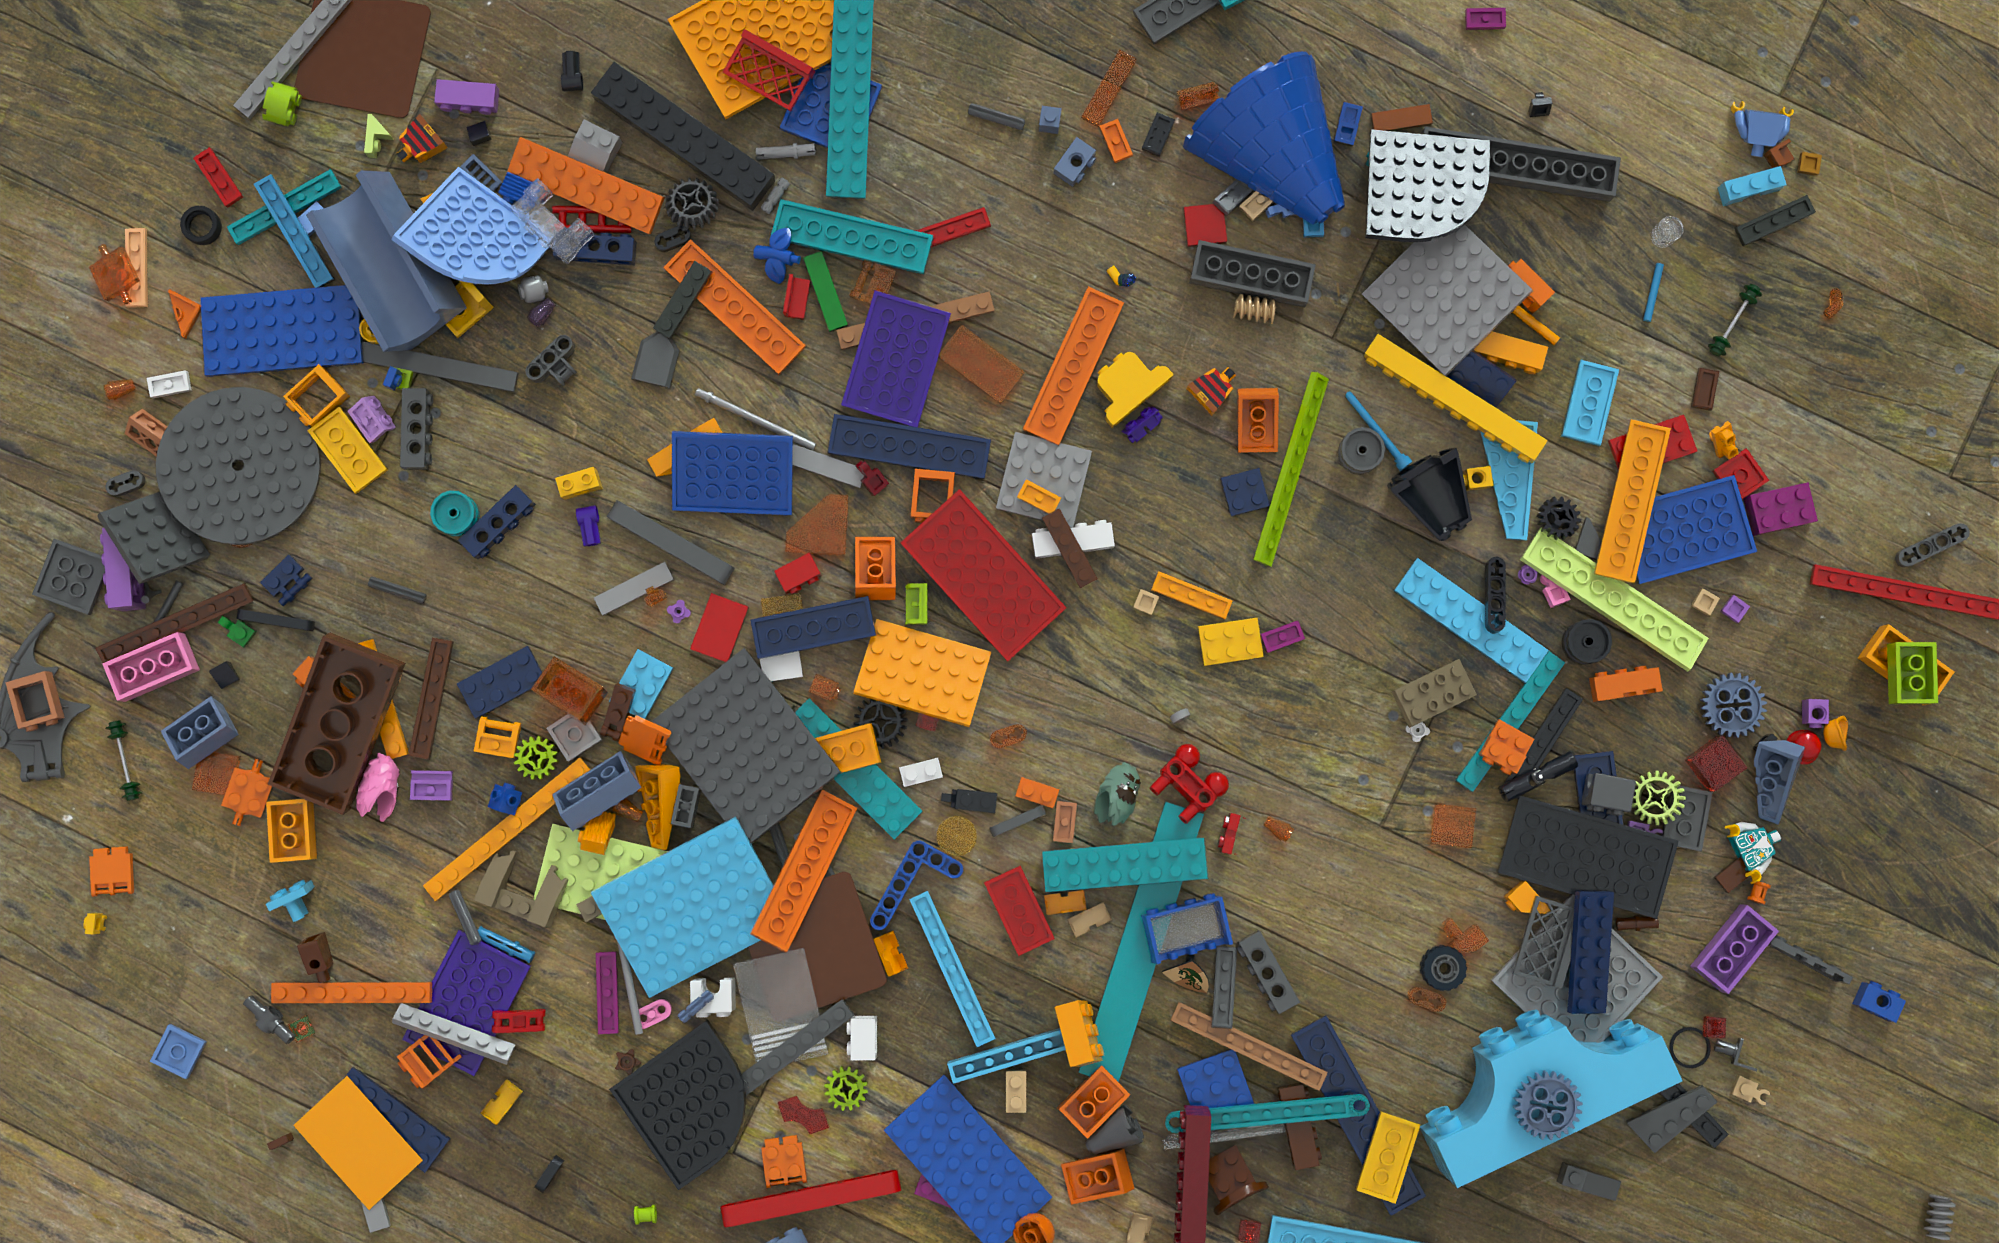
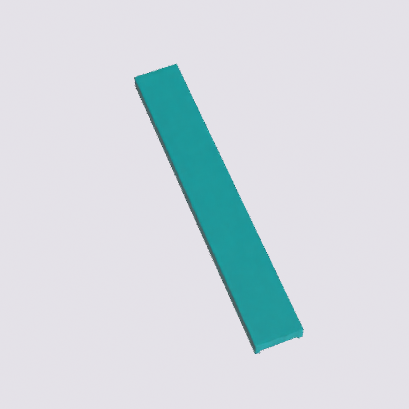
(1132, 963)

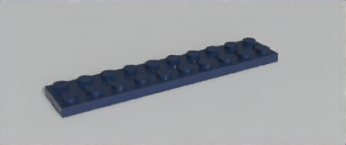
(1323, 1049)

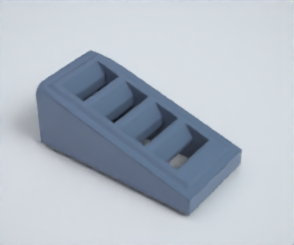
(470, 161)

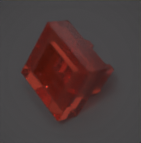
(1714, 1027)
(1249, 1231)

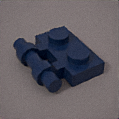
(282, 576)

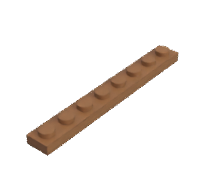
(959, 309)
(1250, 1047)

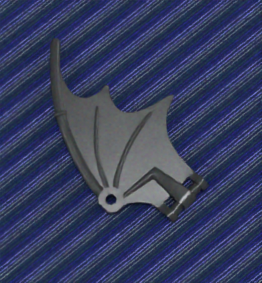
(44, 744)

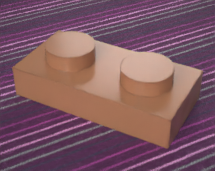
(1064, 822)

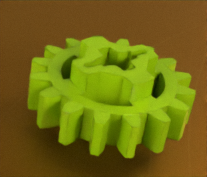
(534, 748)
(833, 1091)

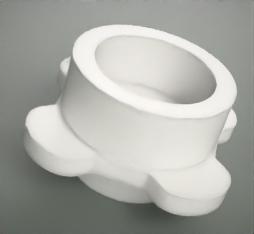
(1416, 736)

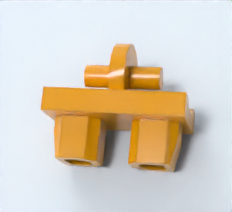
(1724, 441)

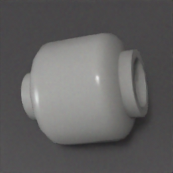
(532, 289)

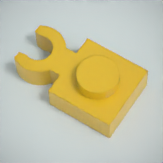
(94, 923)

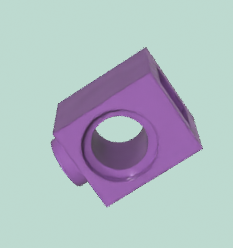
(1821, 706)

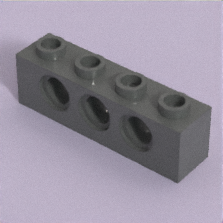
(410, 399)
(1287, 997)

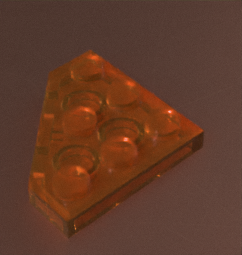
(821, 529)

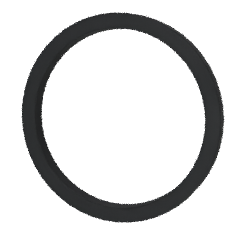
(1672, 1052)

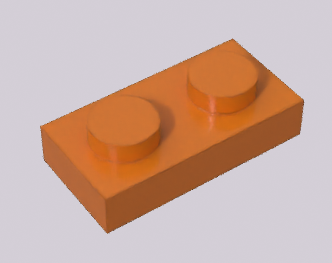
(1116, 141)
(1037, 792)

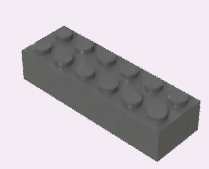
(1252, 273)

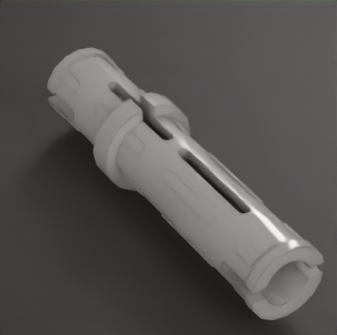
(786, 151)

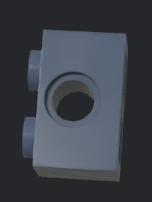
(1080, 151)

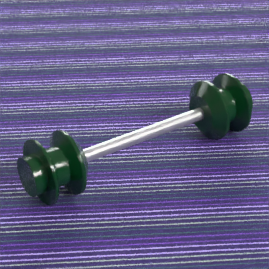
(1720, 343)
(117, 733)

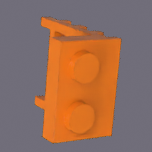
(420, 1074)

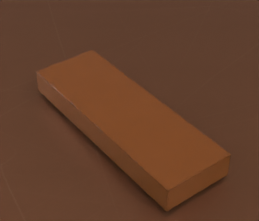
(1402, 118)

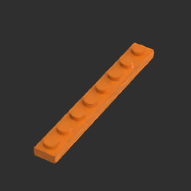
(351, 992)

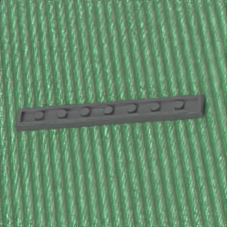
(441, 367)

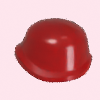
(1809, 741)

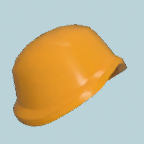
(1836, 733)

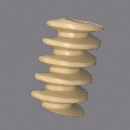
(1254, 308)

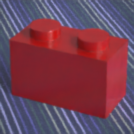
(798, 573)

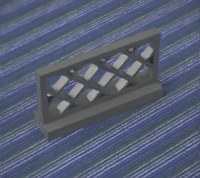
(1563, 952)

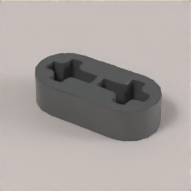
(124, 479)

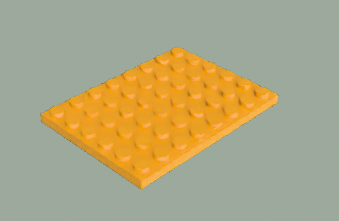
(714, 29)

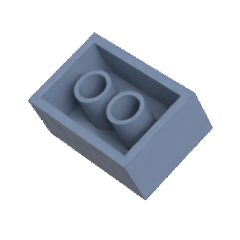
(199, 732)

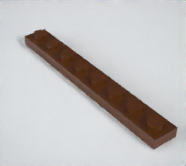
(176, 622)

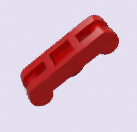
(518, 1021)

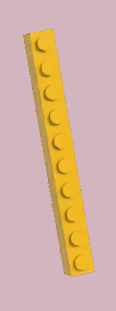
(1454, 398)

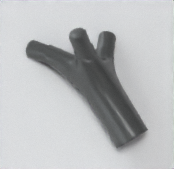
(148, 594)

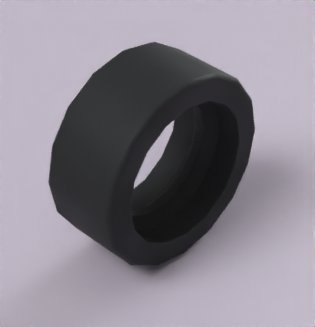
(187, 218)

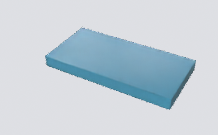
(1590, 403)

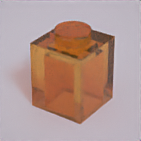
(824, 688)

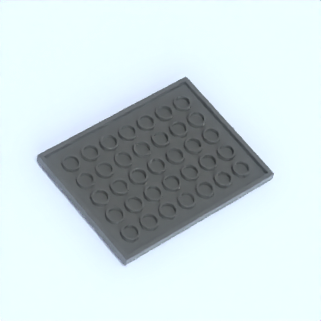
(746, 746)

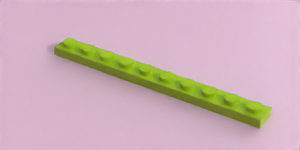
(1291, 469)

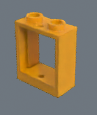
(307, 382)

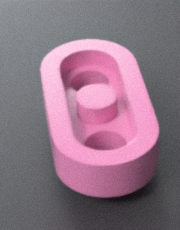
(653, 1014)

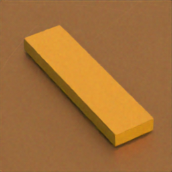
(1191, 595)

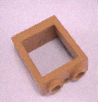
(52, 696)

